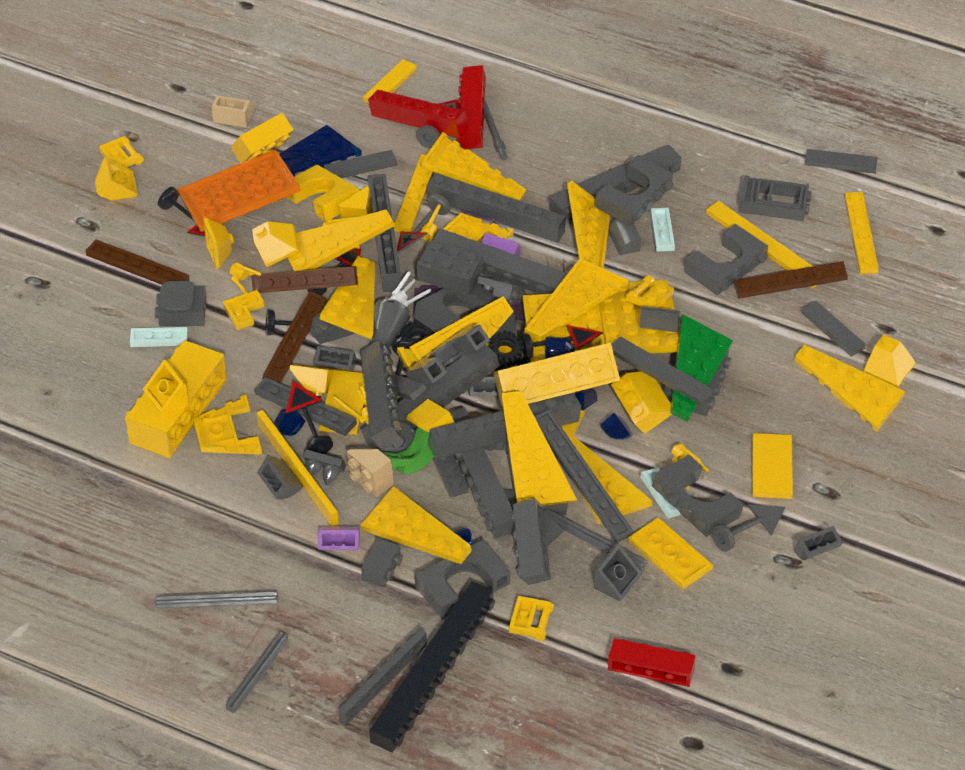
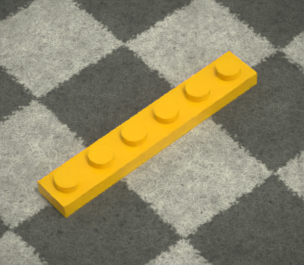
(414, 198)
(861, 233)

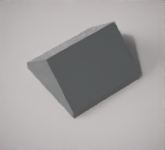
(616, 574)

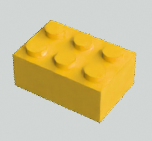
(262, 138)

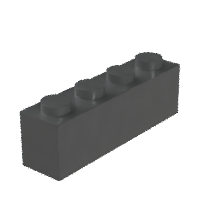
(531, 542)

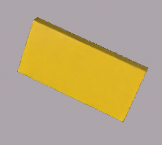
(345, 387)
(772, 466)
(670, 553)

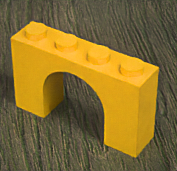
(321, 180)

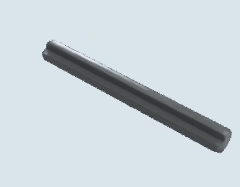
(256, 672)

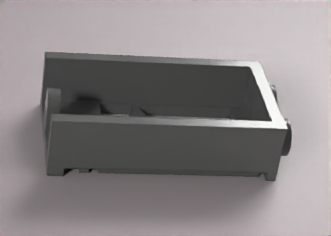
(752, 205)

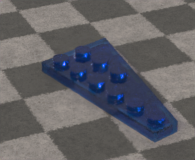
(318, 149)

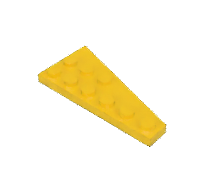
(590, 225)
(332, 240)
(489, 317)
(853, 387)
(409, 524)

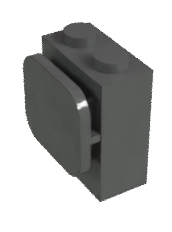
(181, 304)

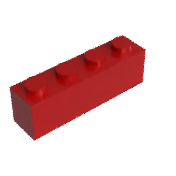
(651, 662)

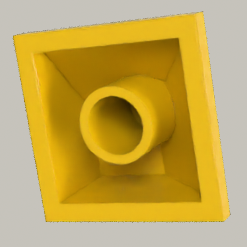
(115, 181)
(217, 241)
(275, 241)
(889, 361)
(313, 377)

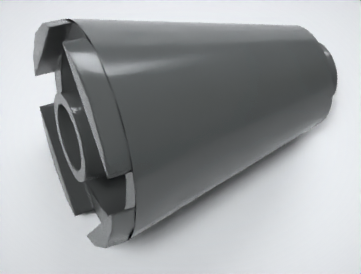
(388, 321)

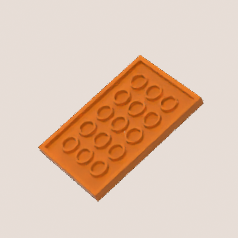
(239, 189)

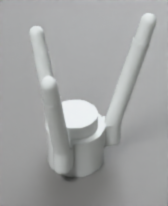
(400, 296)

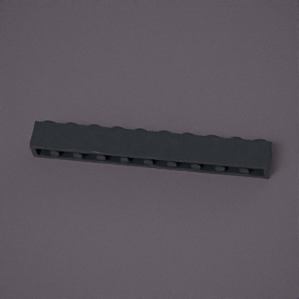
(432, 667)

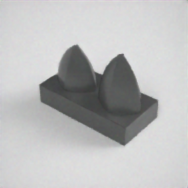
(331, 465)

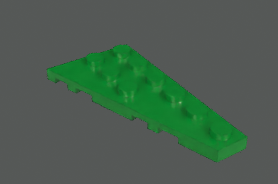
(698, 356)

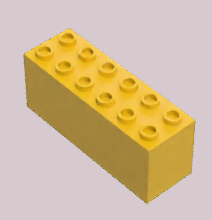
(559, 374)
(163, 433)

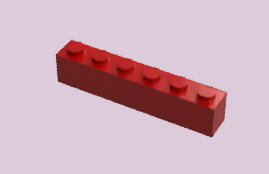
(472, 101)
(417, 112)

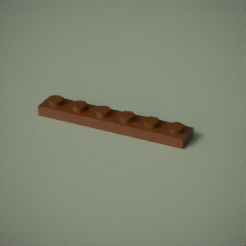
(133, 263)
(305, 279)
(790, 279)
(294, 337)

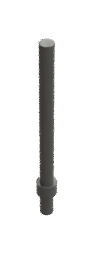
(499, 144)

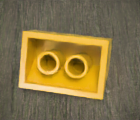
(643, 400)

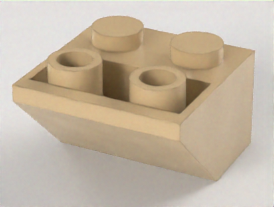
(232, 111)
(370, 470)

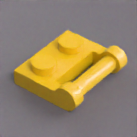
(114, 151)
(654, 297)
(524, 616)

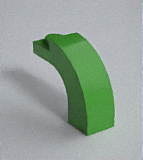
(413, 457)

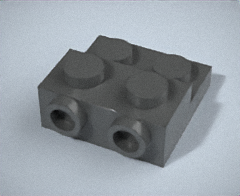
(500, 288)

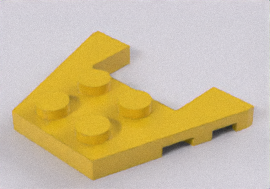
(475, 229)
(217, 432)

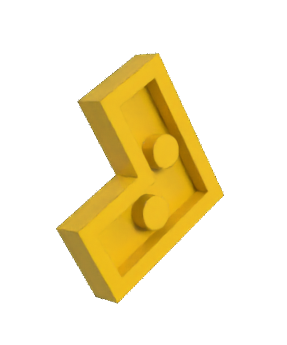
(240, 308)

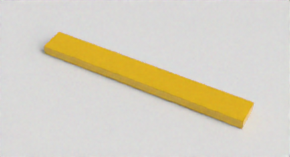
(776, 251)
(297, 468)

